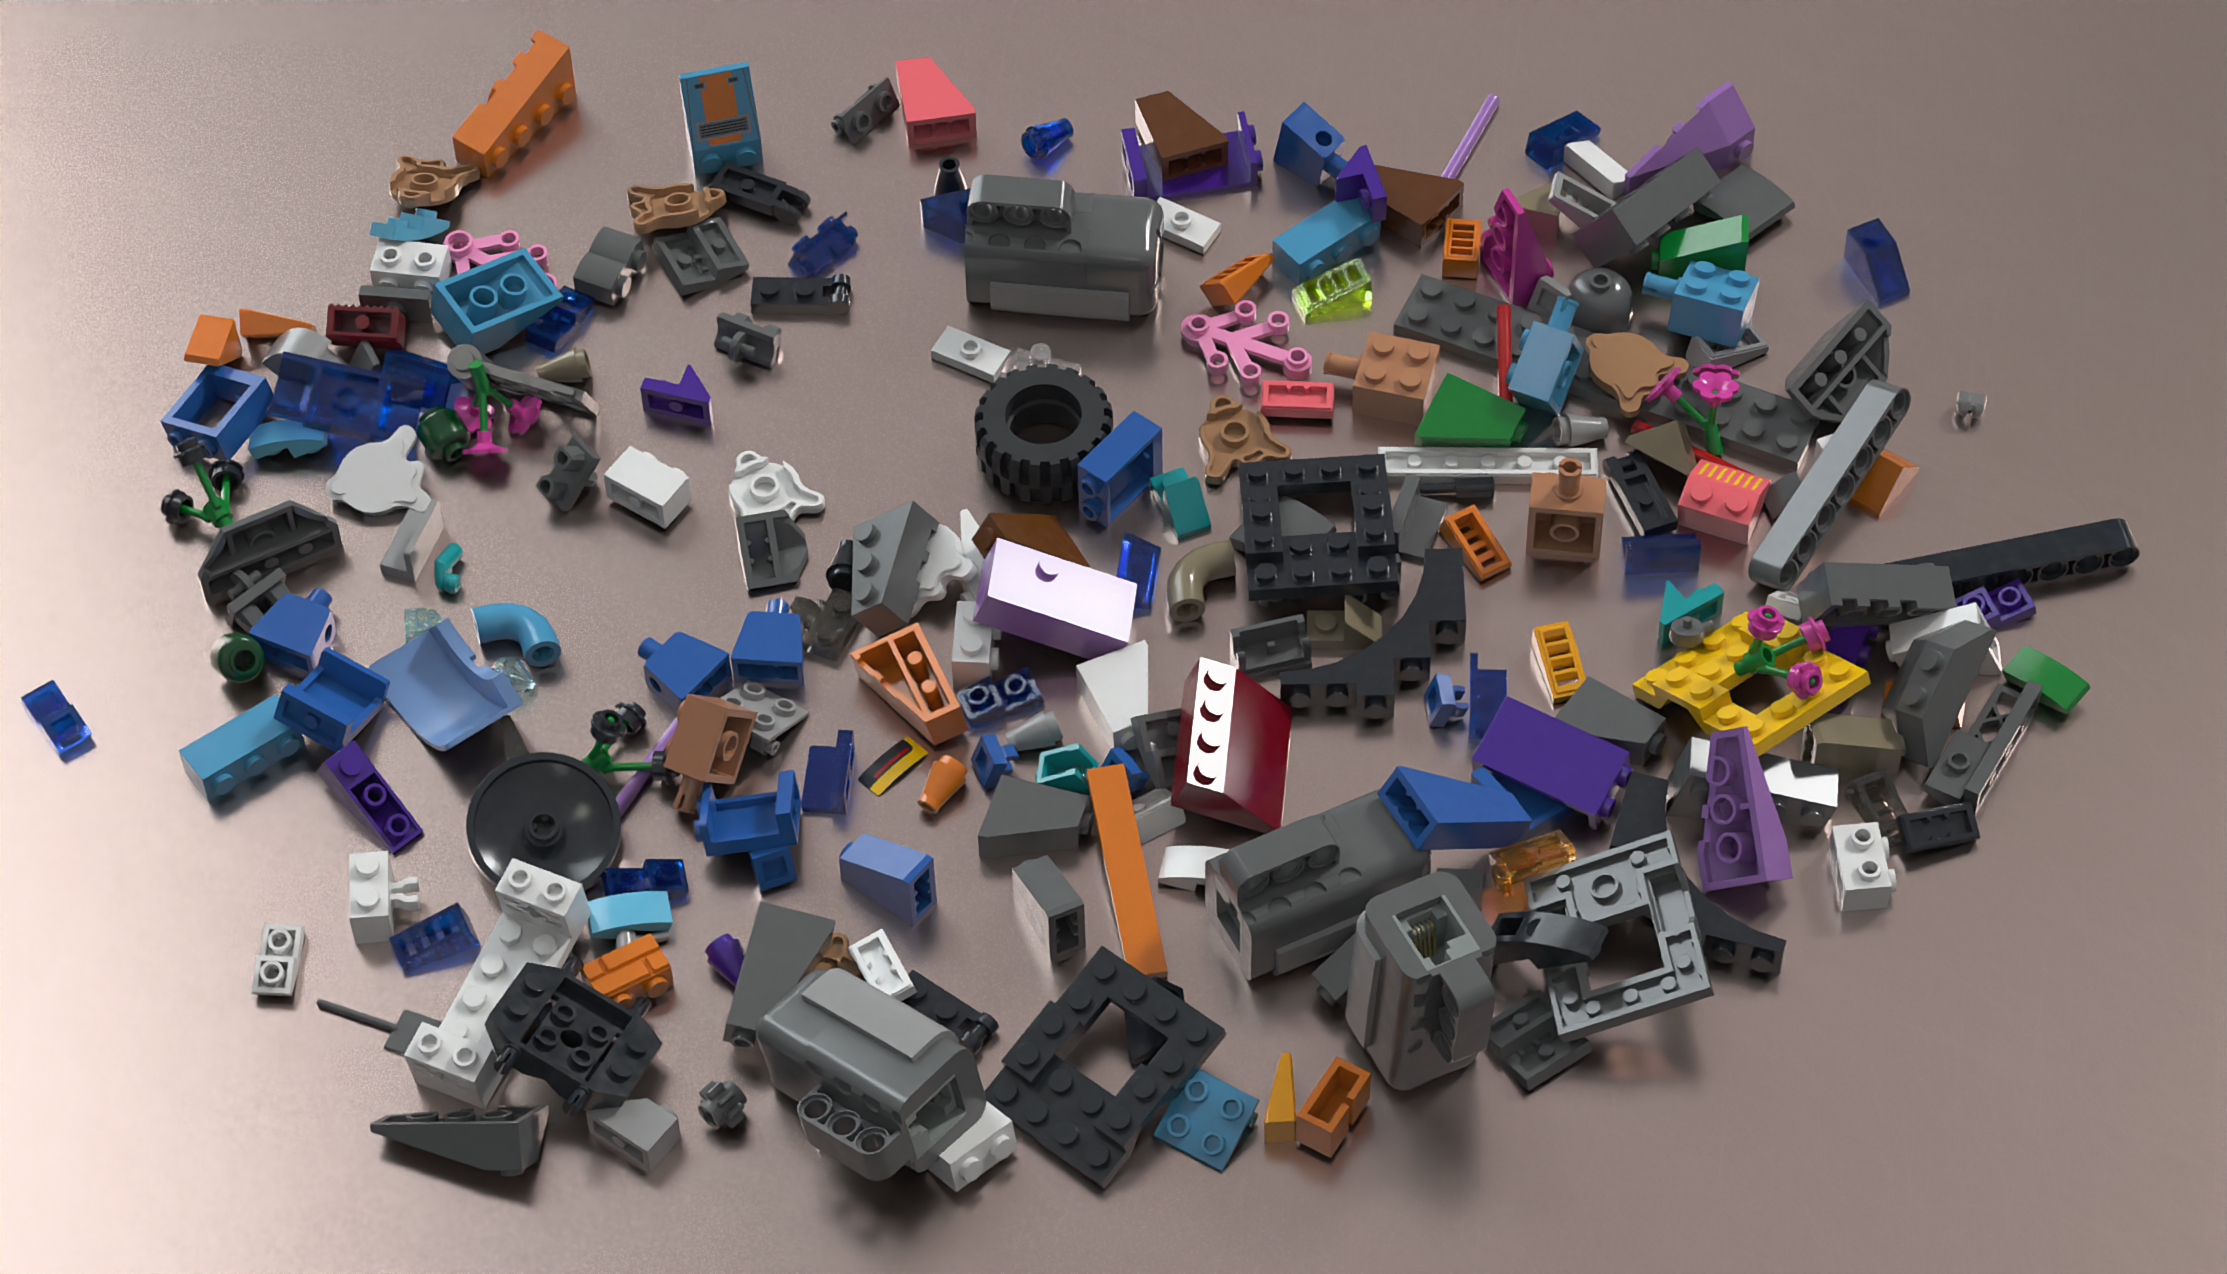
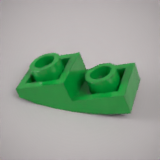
(2061, 686)

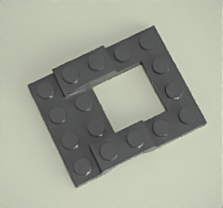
(1611, 890)

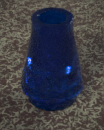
(1044, 138)

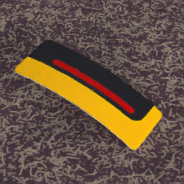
(891, 765)

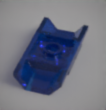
(345, 398)

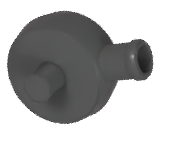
(1689, 632)

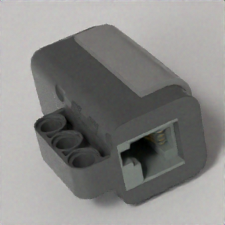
(1061, 250)
(1307, 883)
(1422, 980)
(869, 1074)

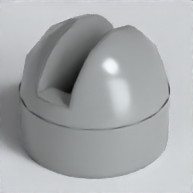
(1971, 402)

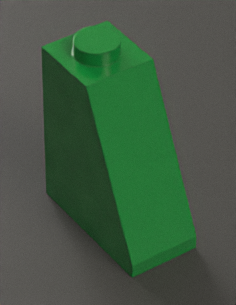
(1716, 242)
(1470, 418)

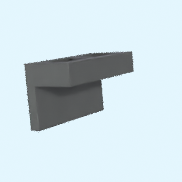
(1416, 520)

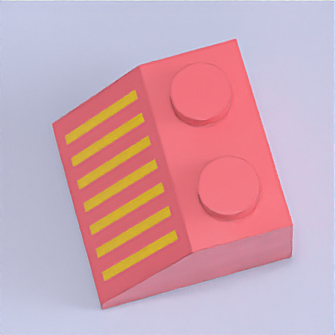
(1722, 501)

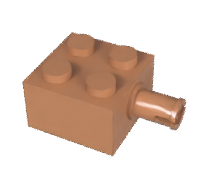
(1390, 378)
(1566, 512)
(707, 745)

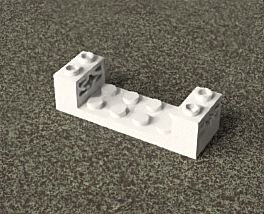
(536, 926)

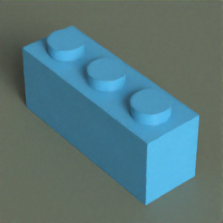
(1324, 240)
(239, 749)

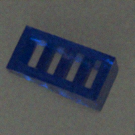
(1548, 142)
(440, 921)

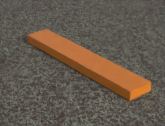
(1126, 870)

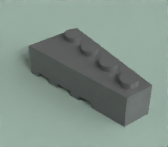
(1648, 209)
(1873, 593)
(1800, 790)

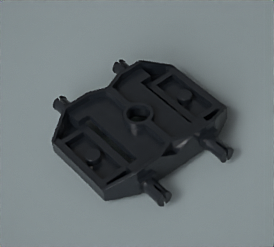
(577, 1016)

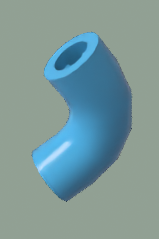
(521, 625)

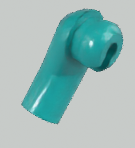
(443, 568)

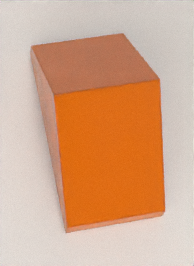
(213, 341)
(1883, 483)

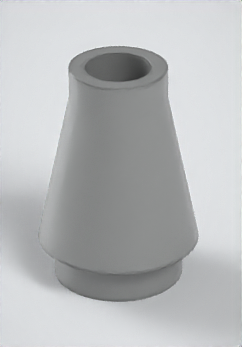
(1575, 429)
(1035, 733)

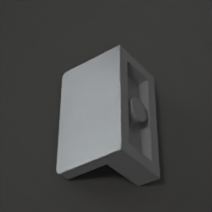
(413, 542)

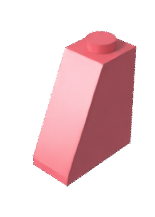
(932, 103)

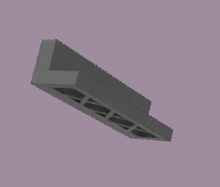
(2010, 728)

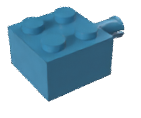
(1707, 301)
(1547, 361)

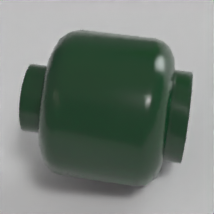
(443, 433)
(237, 657)

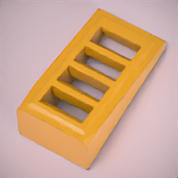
(1552, 640)
(1281, 1109)

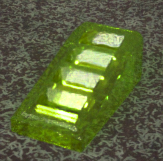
(1341, 275)

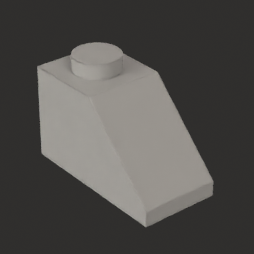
(637, 1130)

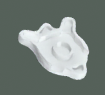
(380, 478)
(770, 487)
(943, 565)

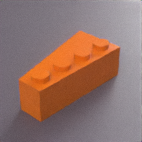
(517, 106)

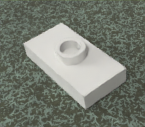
(1188, 227)
(970, 354)
(882, 966)

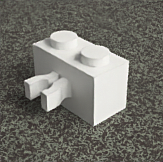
(376, 895)

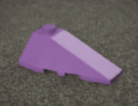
(1719, 130)
(1742, 827)

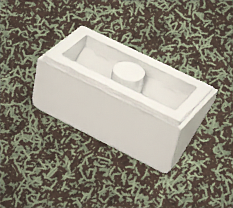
(1596, 167)
(1155, 815)

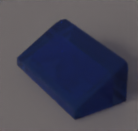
(1139, 565)

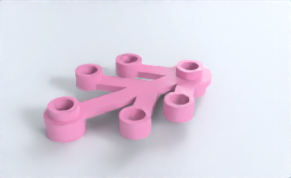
(467, 249)
(1203, 331)

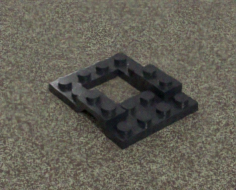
(1318, 562)
(1069, 1109)

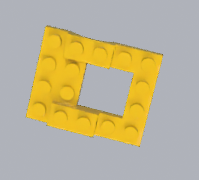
(1706, 674)

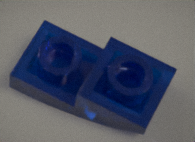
(993, 701)
(654, 876)

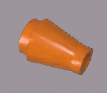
(942, 782)

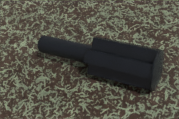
(1463, 487)

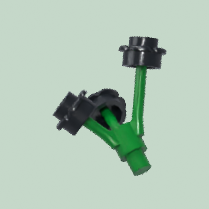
(225, 476)
(608, 727)

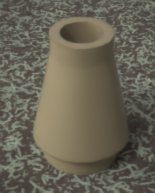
(566, 367)

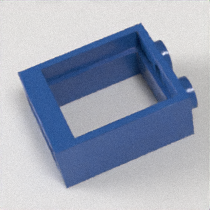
(251, 398)
(1120, 469)

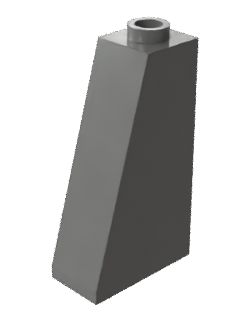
(778, 956)

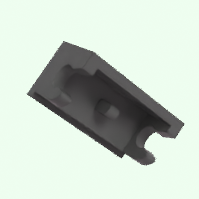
(1271, 647)

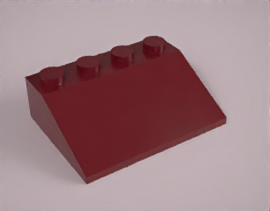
(1231, 748)

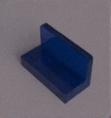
(423, 369)
(1660, 553)
(1485, 695)
(829, 776)

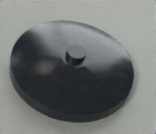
(544, 814)

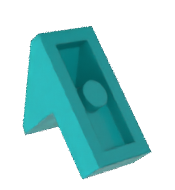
(1181, 502)
(1700, 604)

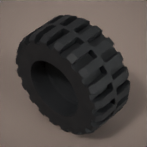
(1034, 398)

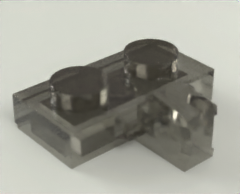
(827, 622)

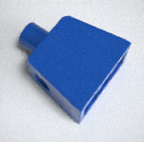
(1310, 146)
(296, 630)
(770, 647)
(683, 668)

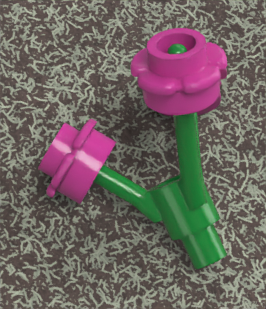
(1764, 624)

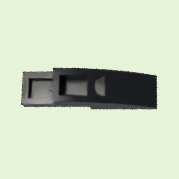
(1546, 939)

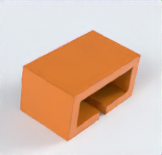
(1333, 1106)

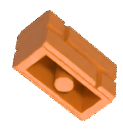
(630, 972)

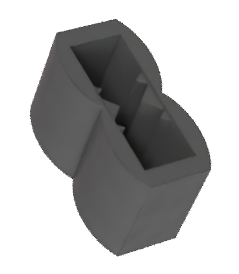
(610, 265)

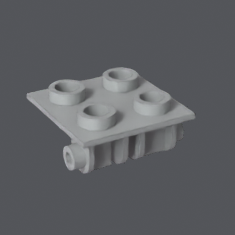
(773, 716)

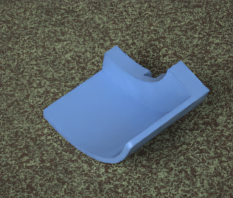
(441, 688)

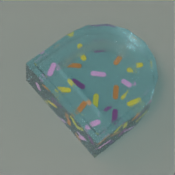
(419, 621)
(515, 672)

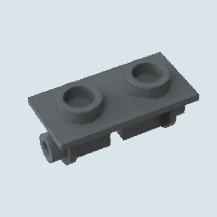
(866, 111)

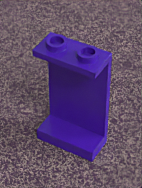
(1239, 173)
(1554, 759)

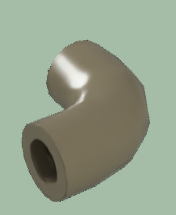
(1191, 575)

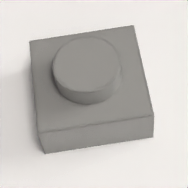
(1545, 295)

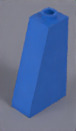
(1452, 812)

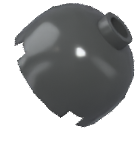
(1603, 301)

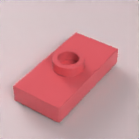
(1297, 399)

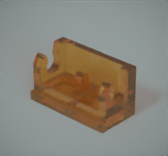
(1527, 858)

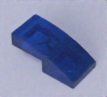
(561, 322)
(55, 717)

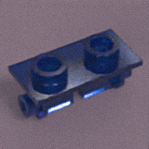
(831, 234)

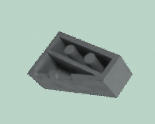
(887, 565)

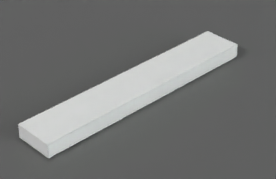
(1505, 464)

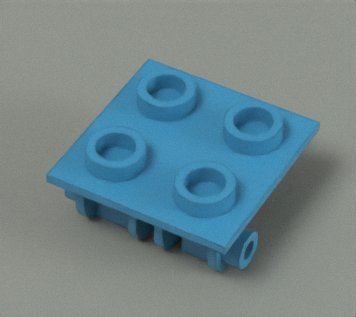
(1208, 1119)

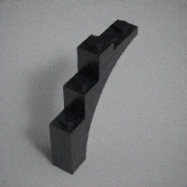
(1401, 654)
(1722, 936)

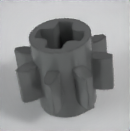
(722, 1104)

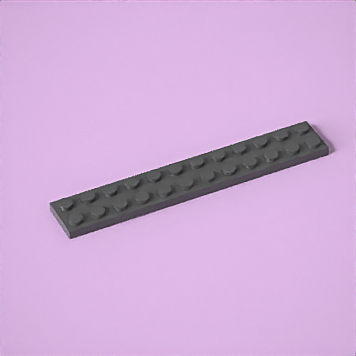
(1467, 326)

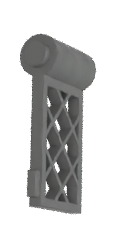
(517, 381)

